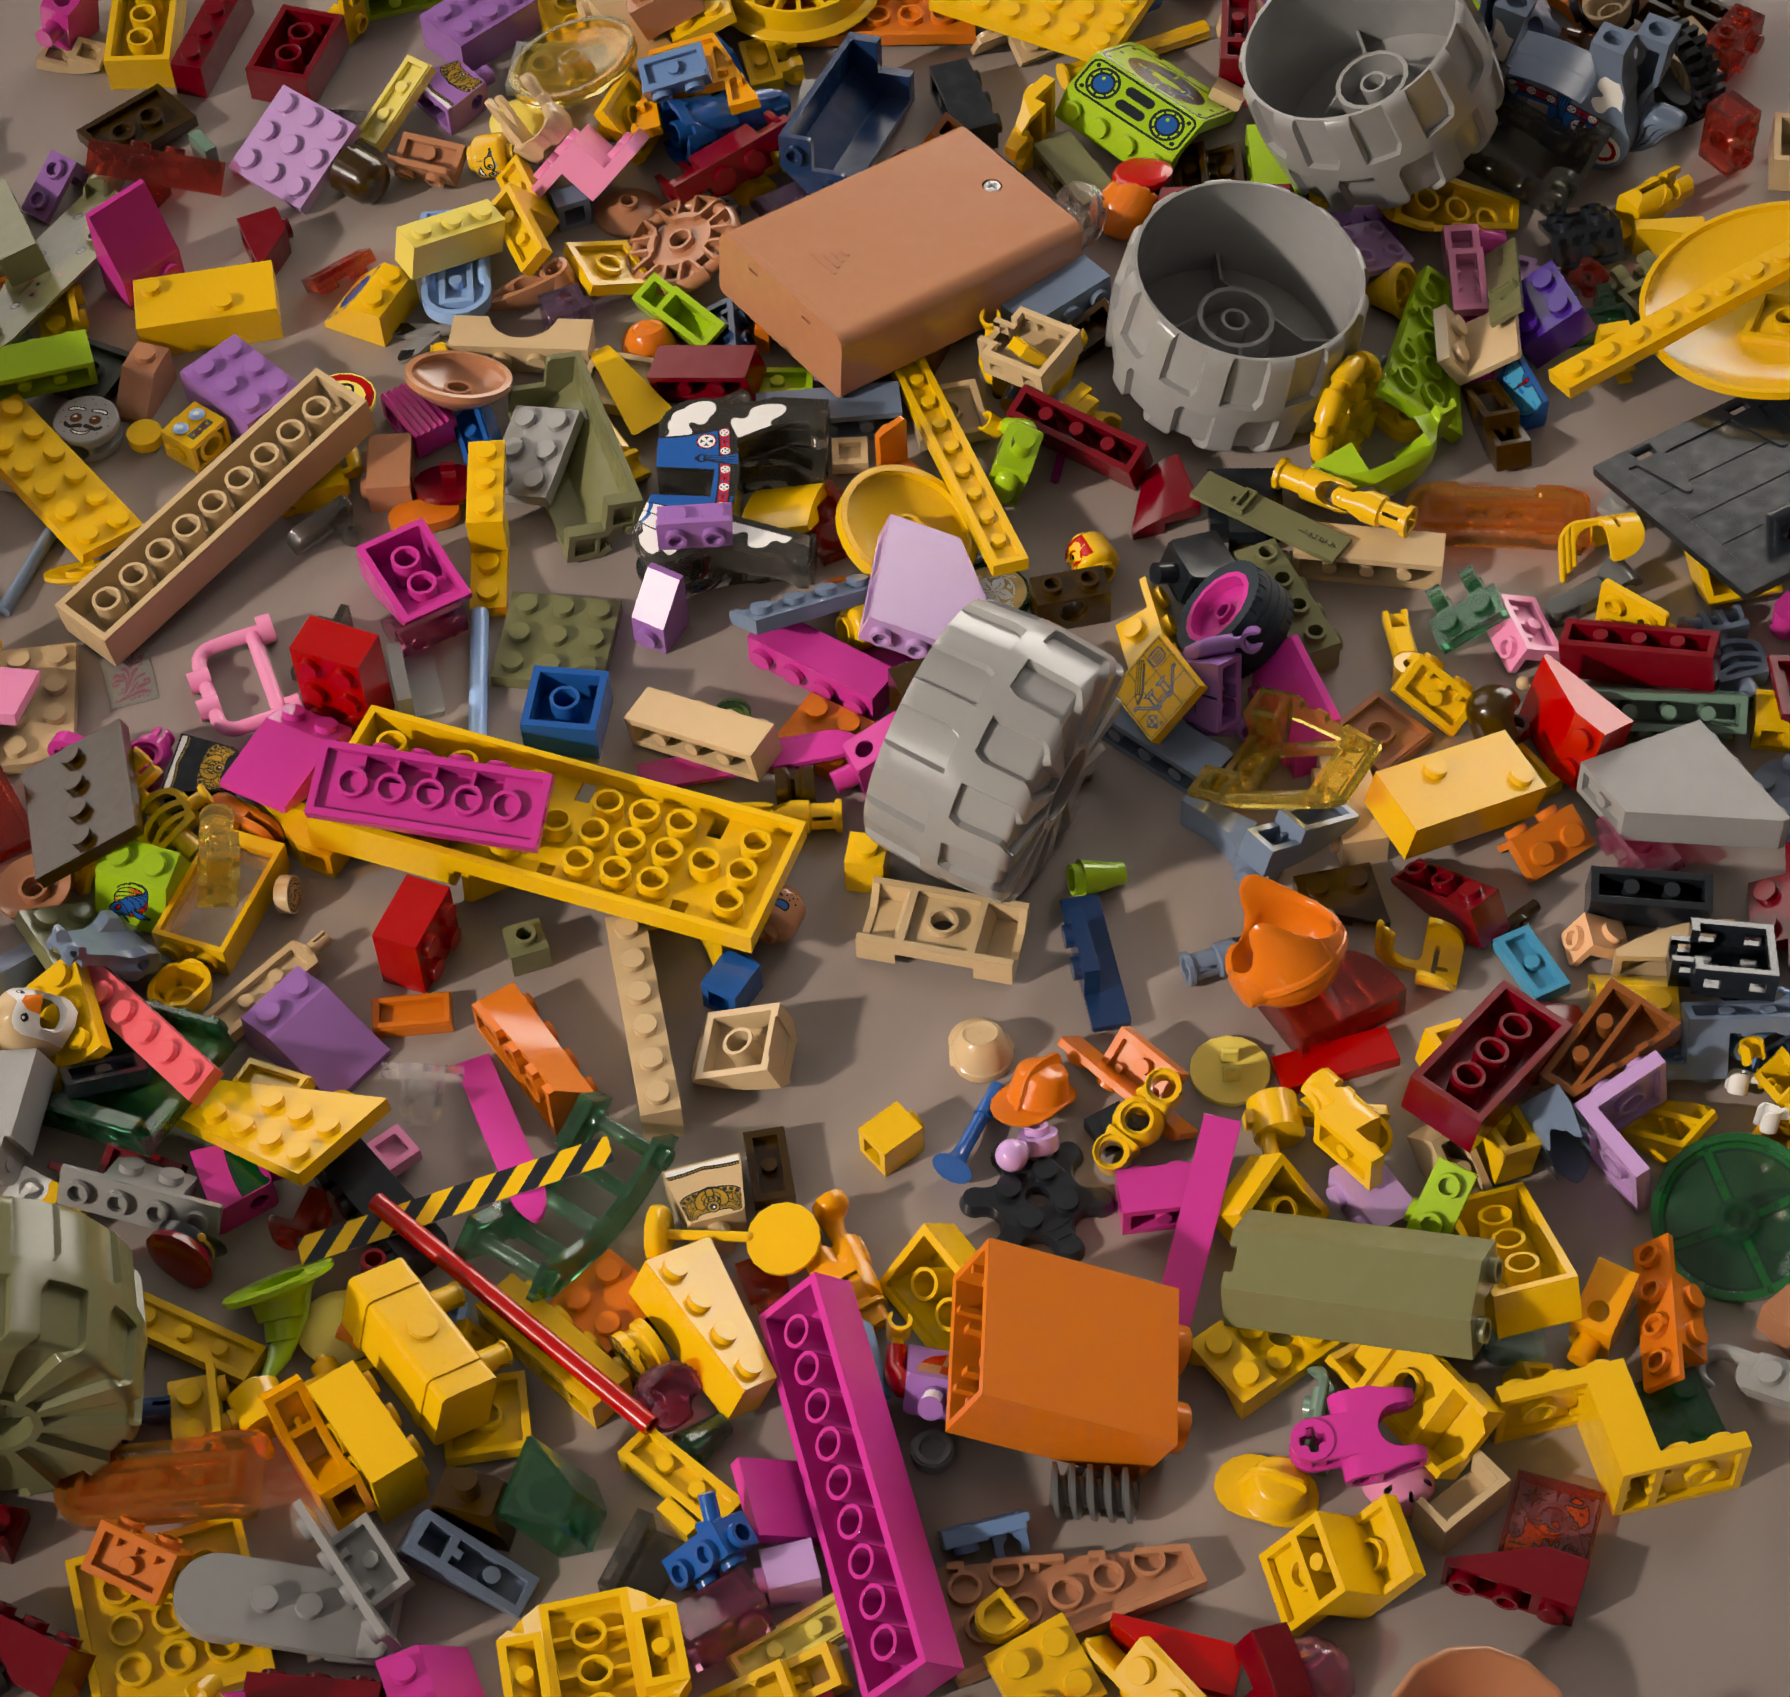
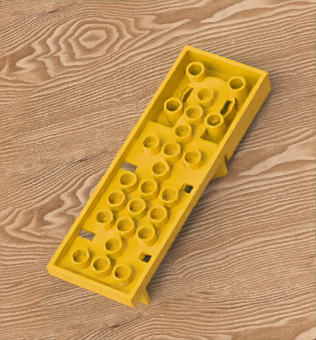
(623, 853)

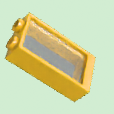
(222, 933)

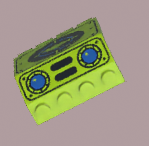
(1138, 105)

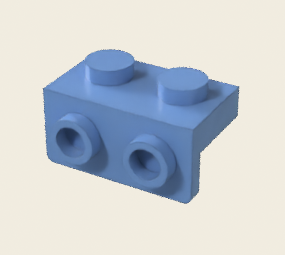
(674, 72)

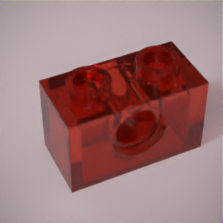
(1729, 133)

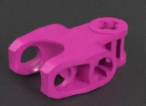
(1352, 1438)

